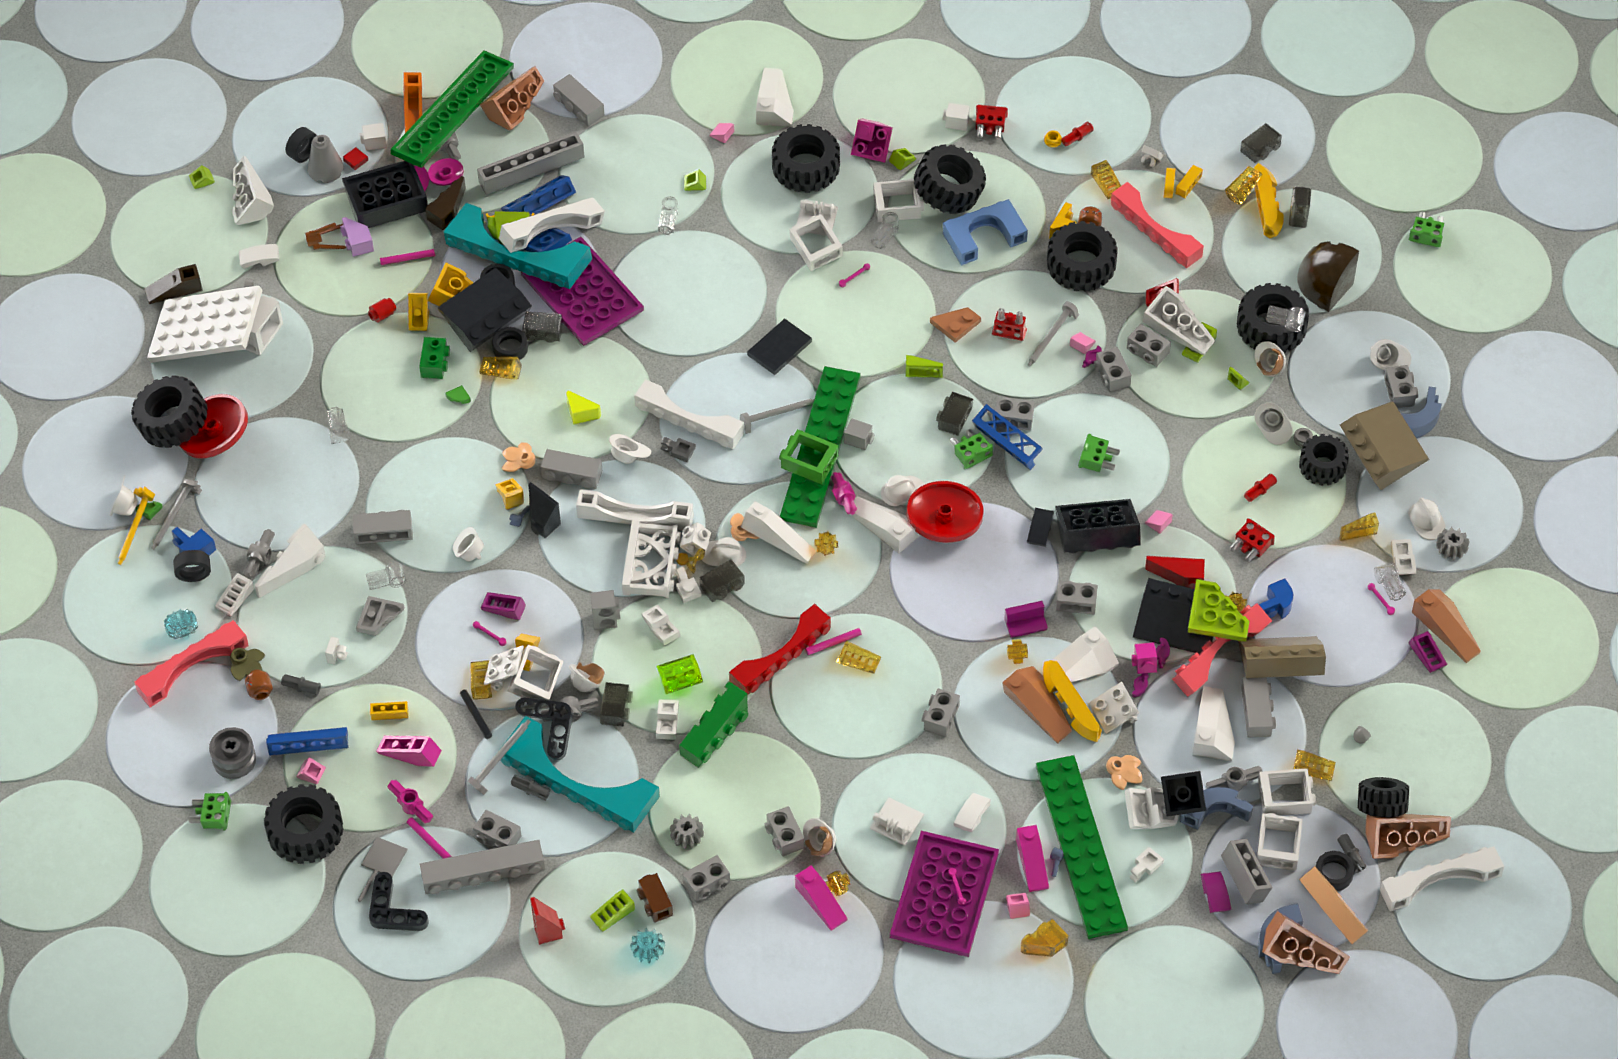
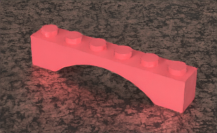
(1180, 246)
(1195, 674)
(157, 683)

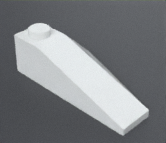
(774, 530)
(1087, 656)

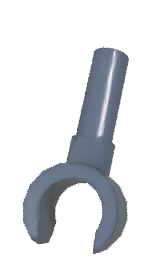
(516, 520)
(1057, 855)

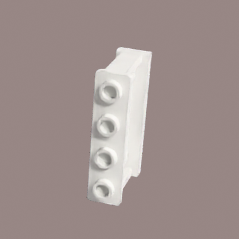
(638, 539)

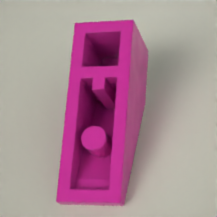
(410, 749)
(1032, 858)
(819, 897)

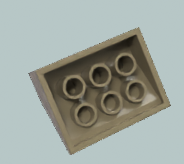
(1384, 443)
(1283, 657)

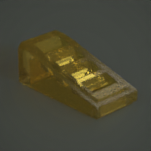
(1100, 170)
(1238, 189)
(512, 364)
(1359, 528)
(853, 649)
(478, 689)
(1315, 760)

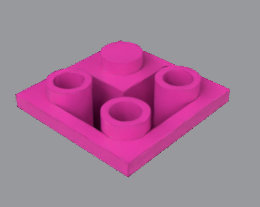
(871, 140)

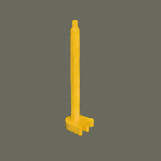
(145, 495)

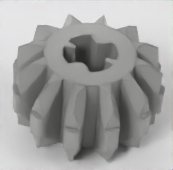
(1452, 543)
(686, 831)

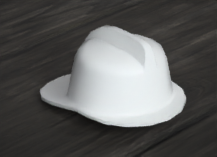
(1389, 354)
(1273, 423)
(626, 449)
(899, 489)
(125, 502)
(1426, 519)
(468, 545)
(724, 550)

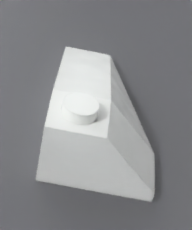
(773, 100)
(251, 195)
(1176, 321)
(885, 523)
(299, 557)
(1213, 730)

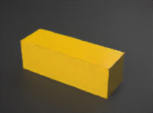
(1189, 181)
(389, 710)

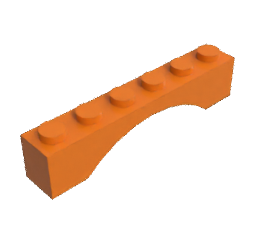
(412, 98)

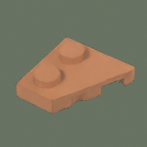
(956, 323)

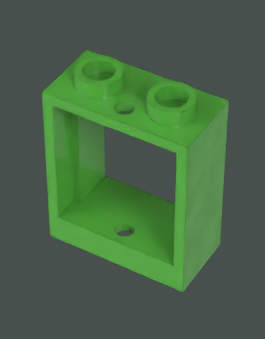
(803, 469)

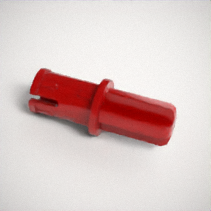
(1077, 133)
(1260, 487)

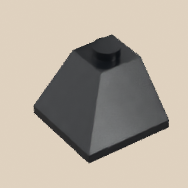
(543, 511)
(1183, 793)

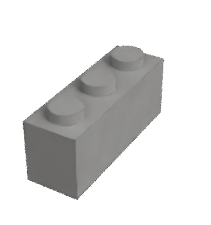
(578, 100)
(571, 468)
(382, 527)
(1258, 707)
(1246, 871)

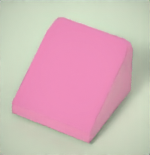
(722, 132)
(1081, 342)
(1159, 520)
(311, 771)
(1018, 905)

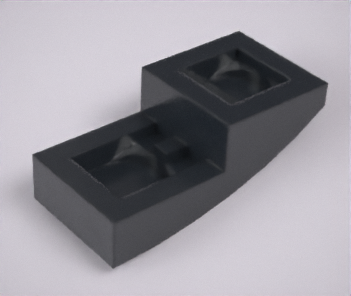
(1040, 527)

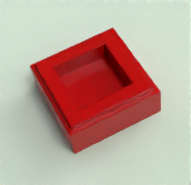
(355, 158)

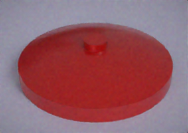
(222, 428)
(945, 511)

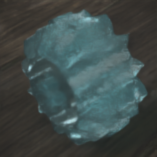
(180, 624)
(647, 945)

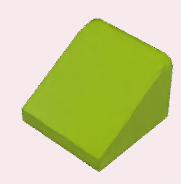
(901, 158)
(201, 177)
(695, 181)
(1237, 379)

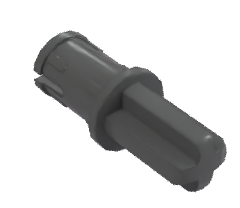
(301, 684)
(530, 787)
(1350, 850)

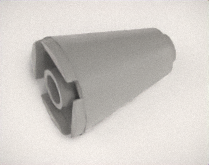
(324, 160)

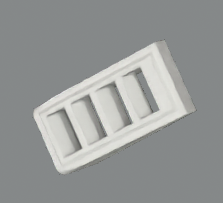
(241, 584)

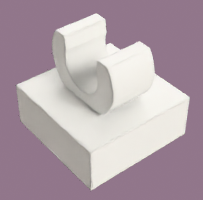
(1150, 153)
(335, 650)

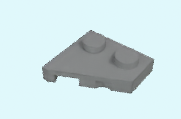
(377, 615)

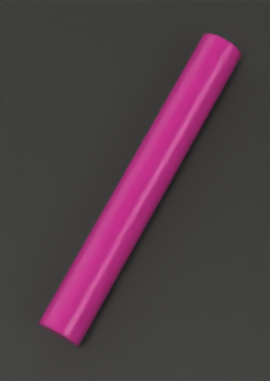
(406, 257)
(833, 641)
(428, 838)

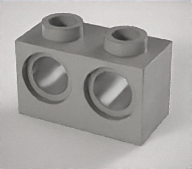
(1148, 345)
(1113, 369)
(1400, 386)
(1013, 412)
(1076, 601)
(605, 609)
(944, 713)
(499, 828)
(787, 830)
(703, 874)

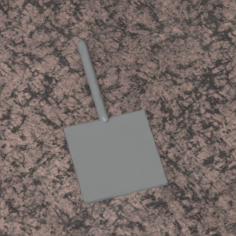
(382, 857)

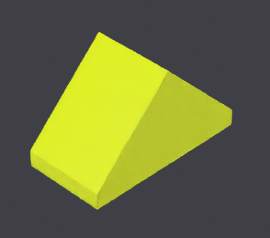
(582, 408)

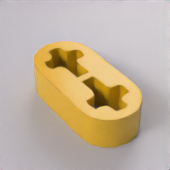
(1169, 182)

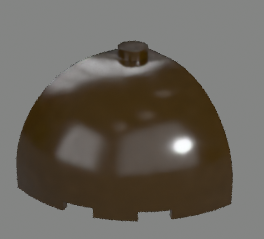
(1327, 273)

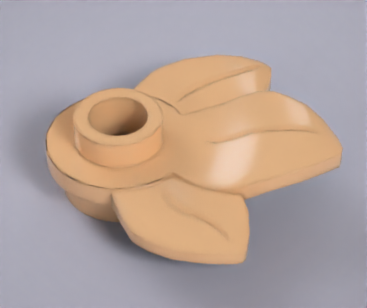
(518, 457)
(737, 532)
(1125, 772)

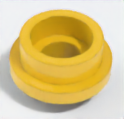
(1053, 138)

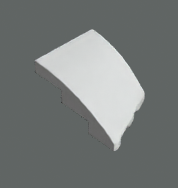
(1147, 809)

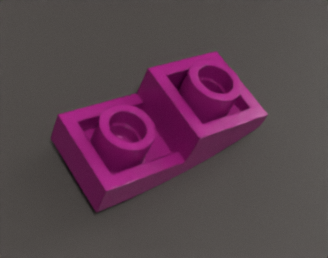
(1216, 891)

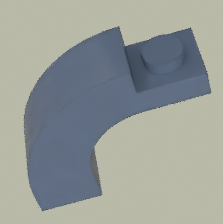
(1427, 418)
(1219, 800)
(1292, 912)

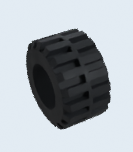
(1323, 471)
(1383, 797)

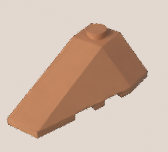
(511, 102)
(1446, 622)
(1030, 693)
(1404, 833)
(1296, 945)

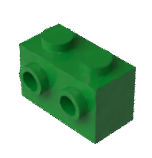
(433, 358)

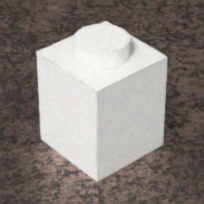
(956, 116)
(373, 136)

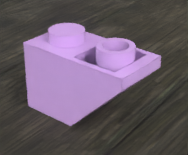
(358, 237)

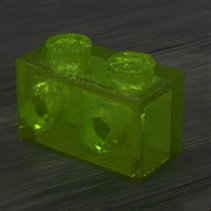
(679, 674)

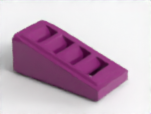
(515, 608)
(1419, 651)

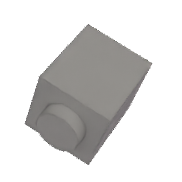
(858, 434)

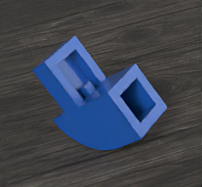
(198, 541)
(1280, 599)

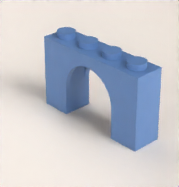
(999, 215)

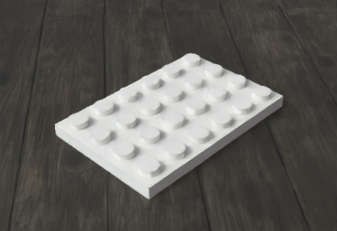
(205, 324)

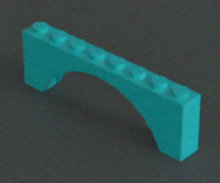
(556, 266)
(622, 804)

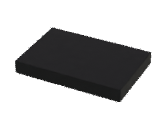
(779, 346)

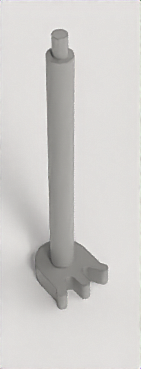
(1069, 309)
(748, 419)
(189, 486)
(476, 782)

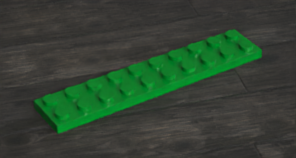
(452, 109)
(826, 421)
(1081, 847)

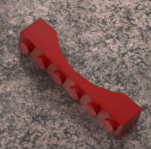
(752, 673)

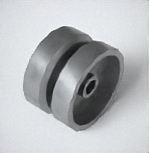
(232, 753)

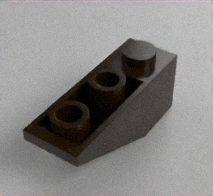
(446, 206)
(175, 284)

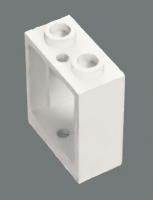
(894, 188)
(822, 256)
(265, 324)
(524, 689)
(1286, 777)
(1279, 859)

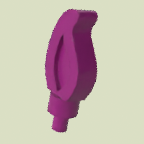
(1090, 356)
(1163, 652)
(1140, 685)

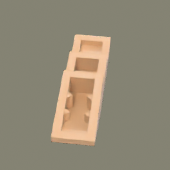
(1333, 905)

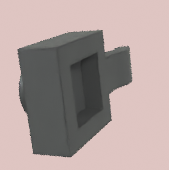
(680, 449)

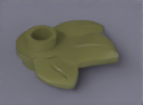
(248, 663)

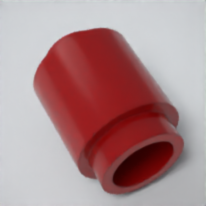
(381, 310)

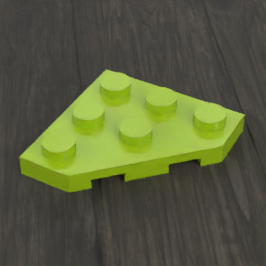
(1216, 614)

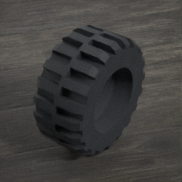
(956, 164)
(805, 176)
(1078, 274)
(1256, 303)
(178, 425)
(295, 803)

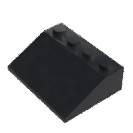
(385, 194)
(484, 308)
(1098, 525)
(1166, 615)

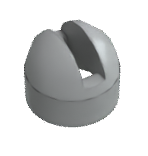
(1361, 735)

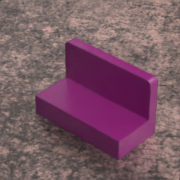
(1025, 619)

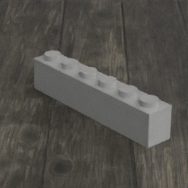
(530, 163)
(482, 867)

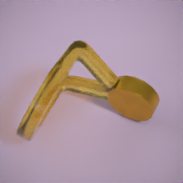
(683, 559)

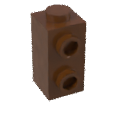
(655, 897)

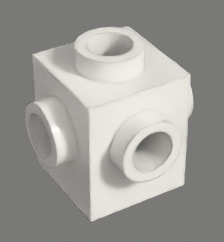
(694, 538)

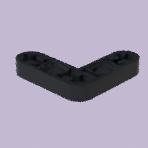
(557, 720)
(385, 910)

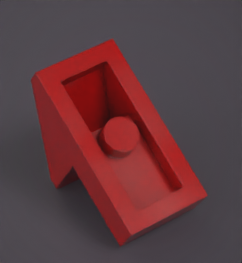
(1153, 292)

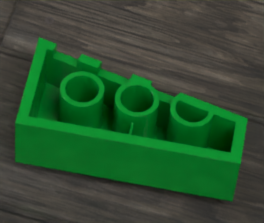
(715, 725)

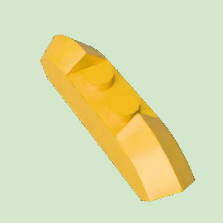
(1265, 191)
(1084, 721)

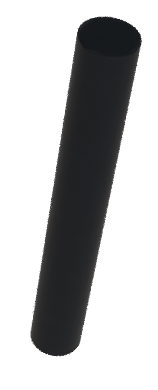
(476, 714)

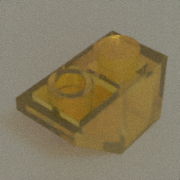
(1045, 941)

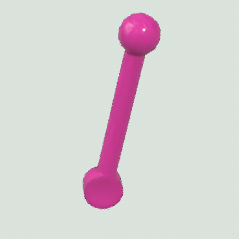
(842, 283)
(1390, 610)
(502, 641)
(952, 872)

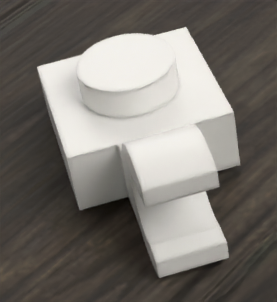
(687, 587)
(1146, 862)

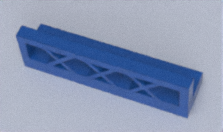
(543, 196)
(999, 439)
(307, 741)

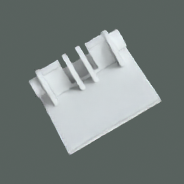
(809, 209)
(503, 666)
(1114, 708)
(896, 821)

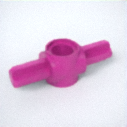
(844, 493)
(404, 795)

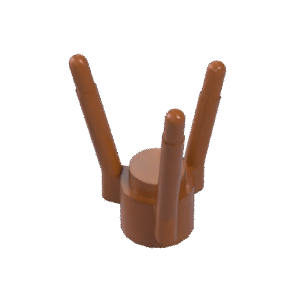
(314, 237)

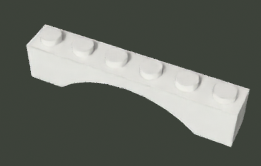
(580, 214)
(721, 429)
(599, 507)
(1480, 866)

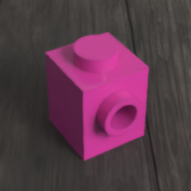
(1145, 658)

